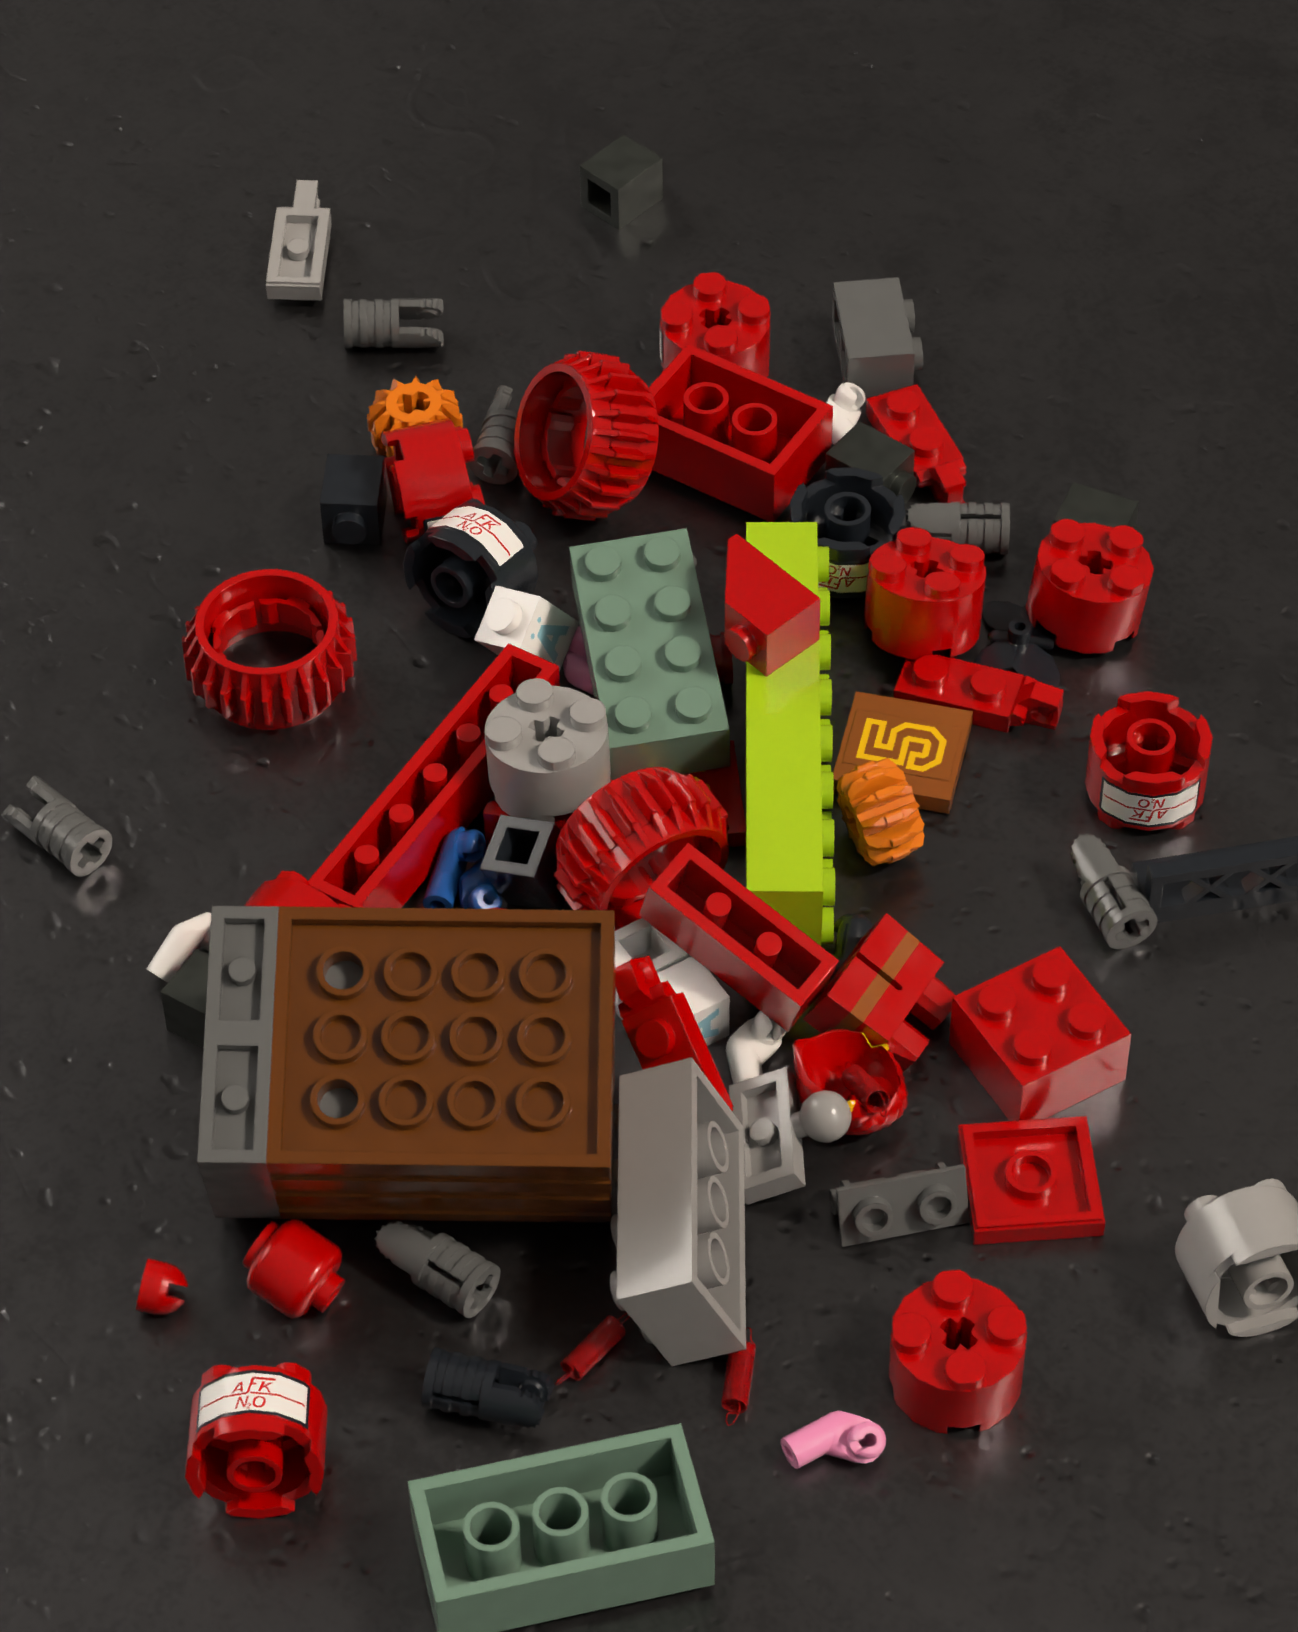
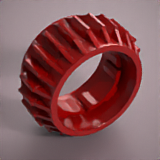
(618, 442)
(266, 603)
(631, 834)

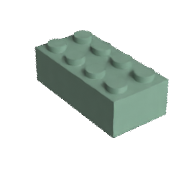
(650, 653)
(562, 1532)

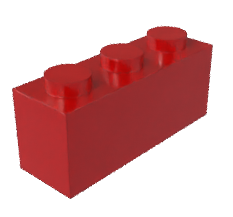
(738, 937)

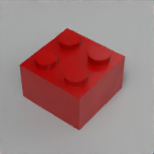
(1039, 1037)

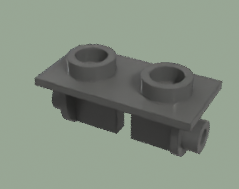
(900, 1204)

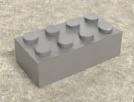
(679, 1213)

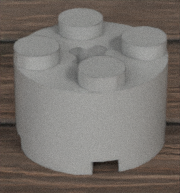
(546, 750)
(1243, 1257)

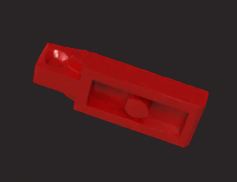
(913, 422)
(993, 694)
(661, 1021)

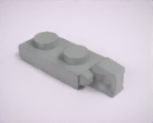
(299, 247)

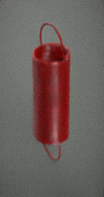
(865, 1089)
(593, 1348)
(738, 1379)

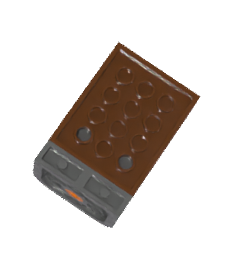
(409, 1064)

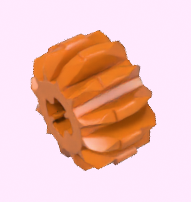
(408, 406)
(880, 812)

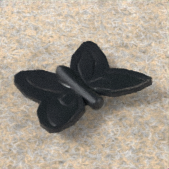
(1017, 643)

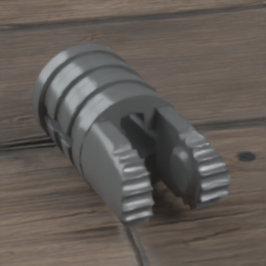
(378, 323)
(494, 449)
(965, 523)
(62, 830)
(1111, 894)
(440, 1266)

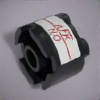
(853, 519)
(464, 561)

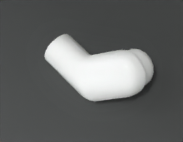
(846, 408)
(180, 945)
(753, 1046)

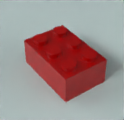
(737, 432)

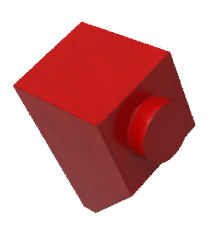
(766, 609)

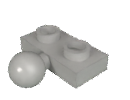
(775, 1129)

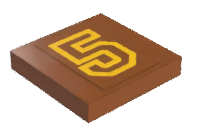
(916, 736)

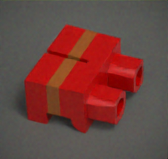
(879, 986)

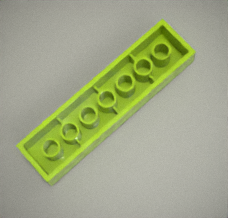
(785, 752)

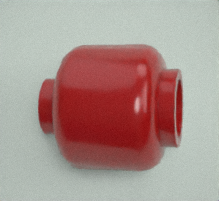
(294, 1268)

